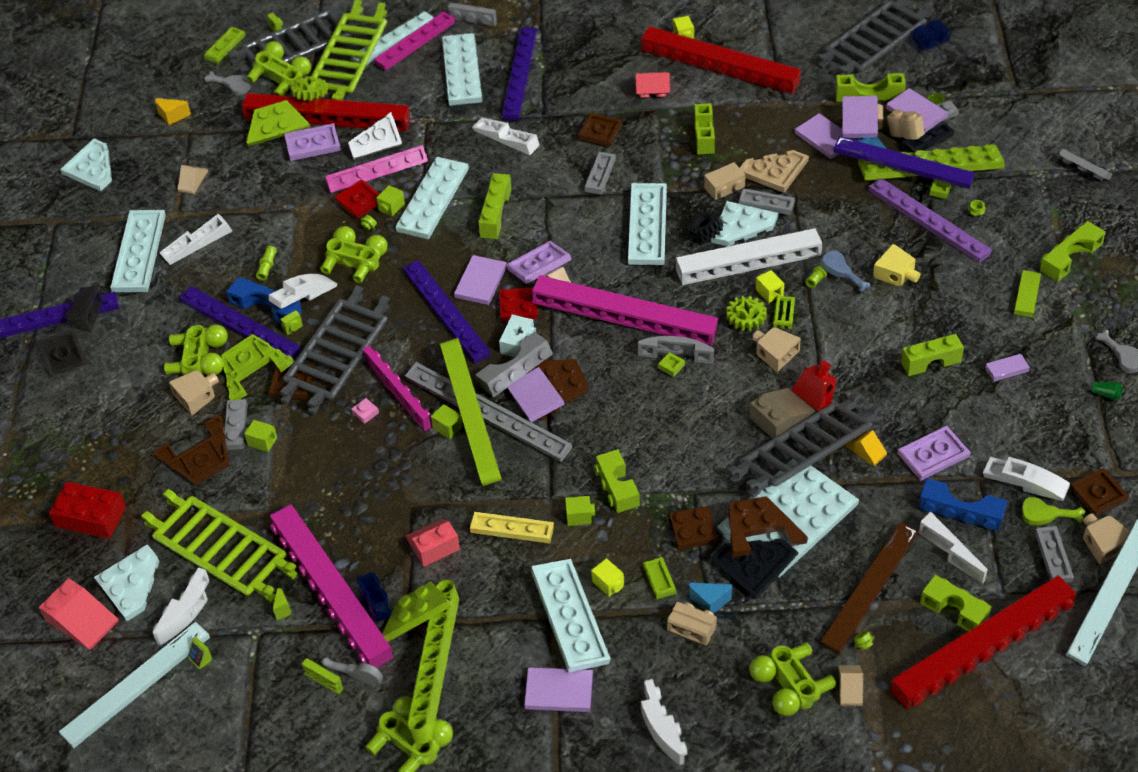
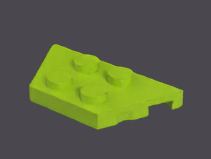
(275, 121)
(415, 609)

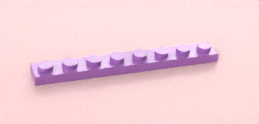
(930, 220)

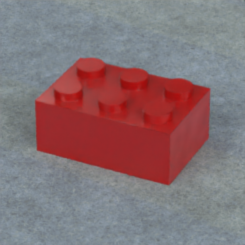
(87, 509)

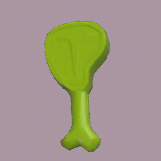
(1039, 513)

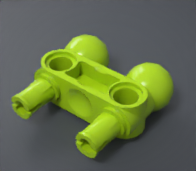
(270, 65)
(346, 252)
(196, 348)
(791, 677)
(402, 738)

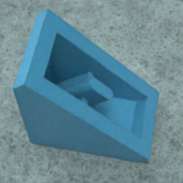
(710, 596)

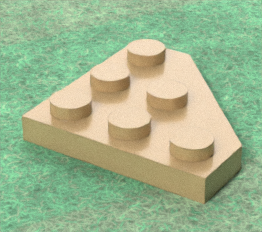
(775, 170)

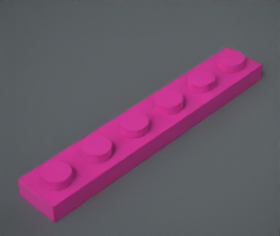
(414, 41)
(376, 168)
(394, 384)

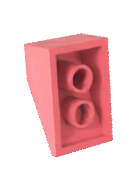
(78, 614)

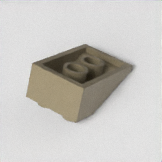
(779, 411)

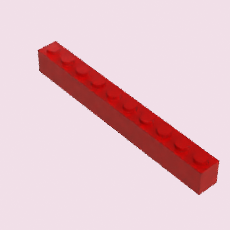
(721, 60)
(331, 111)
(982, 642)

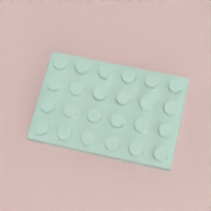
(810, 502)

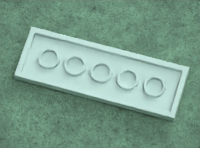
(462, 69)
(432, 198)
(647, 224)
(138, 251)
(570, 615)

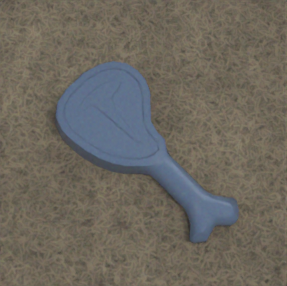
(835, 264)

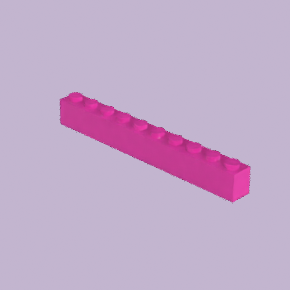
(624, 310)
(331, 587)

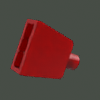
(816, 385)

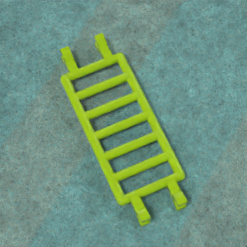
(324, 60)
(256, 584)

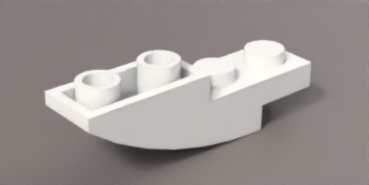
(299, 287)
(1029, 476)
(182, 612)
(661, 726)

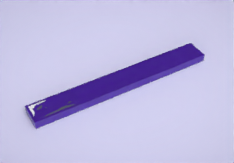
(904, 162)

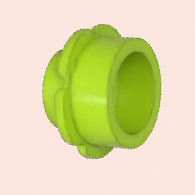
(976, 208)
(368, 223)
(863, 640)

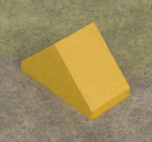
(172, 110)
(867, 447)

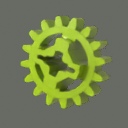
(309, 88)
(746, 313)

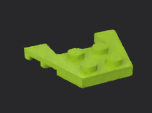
(247, 358)

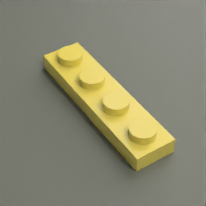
(512, 527)

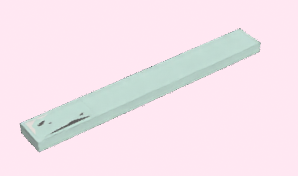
(1106, 600)
(132, 686)

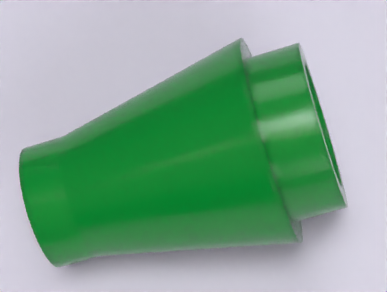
(1108, 389)

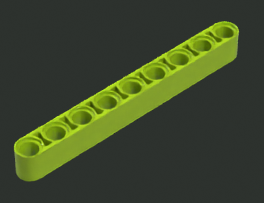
(470, 412)
(432, 668)

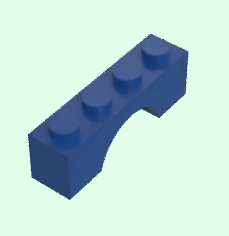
(246, 293)
(984, 513)

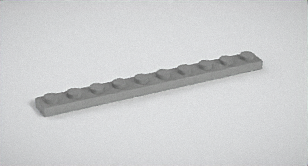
(493, 414)

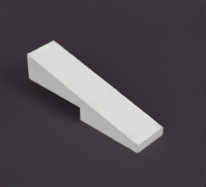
(502, 133)
(189, 243)
(959, 555)

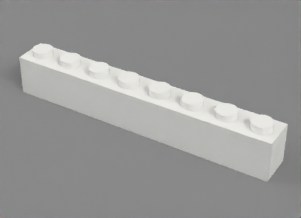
(748, 256)

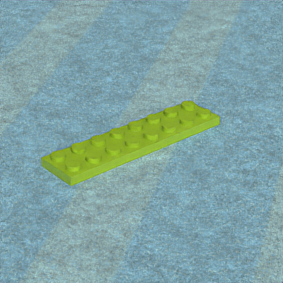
(968, 158)

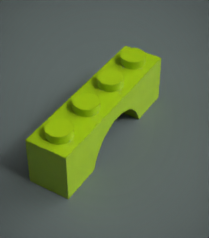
(886, 89)
(491, 215)
(1084, 239)

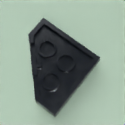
(760, 567)

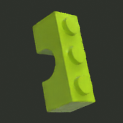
(704, 129)
(918, 356)
(622, 494)
(942, 593)

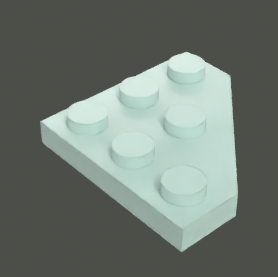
(90, 166)
(743, 223)
(130, 581)

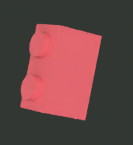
(652, 84)
(434, 541)

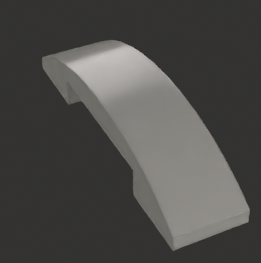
(676, 345)

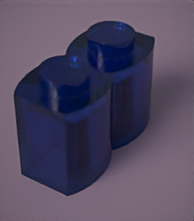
(931, 35)
(374, 596)

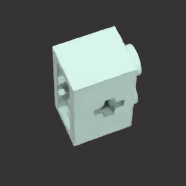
(516, 331)

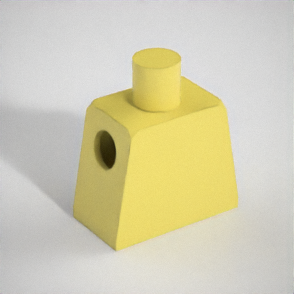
(896, 267)

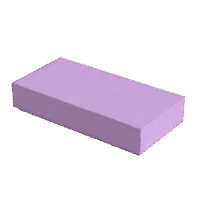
(1007, 367)

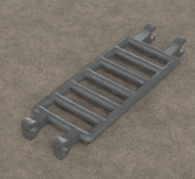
(334, 15)
(868, 60)
(321, 394)
(767, 479)

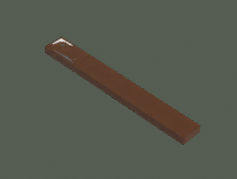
(869, 588)

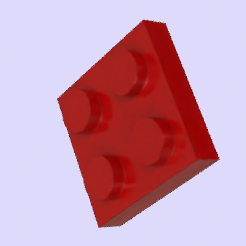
(358, 198)
(517, 303)

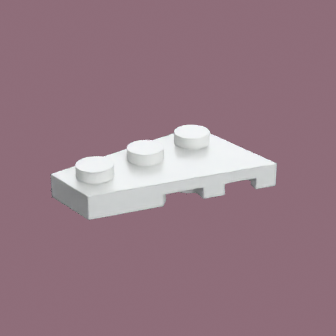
(379, 137)

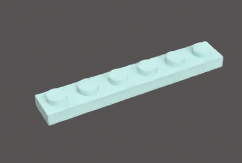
(395, 36)

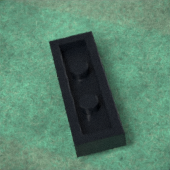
(932, 137)

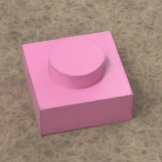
(365, 410)

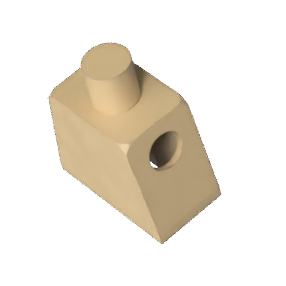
(776, 347)
(194, 390)
(1104, 537)

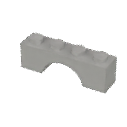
(498, 377)

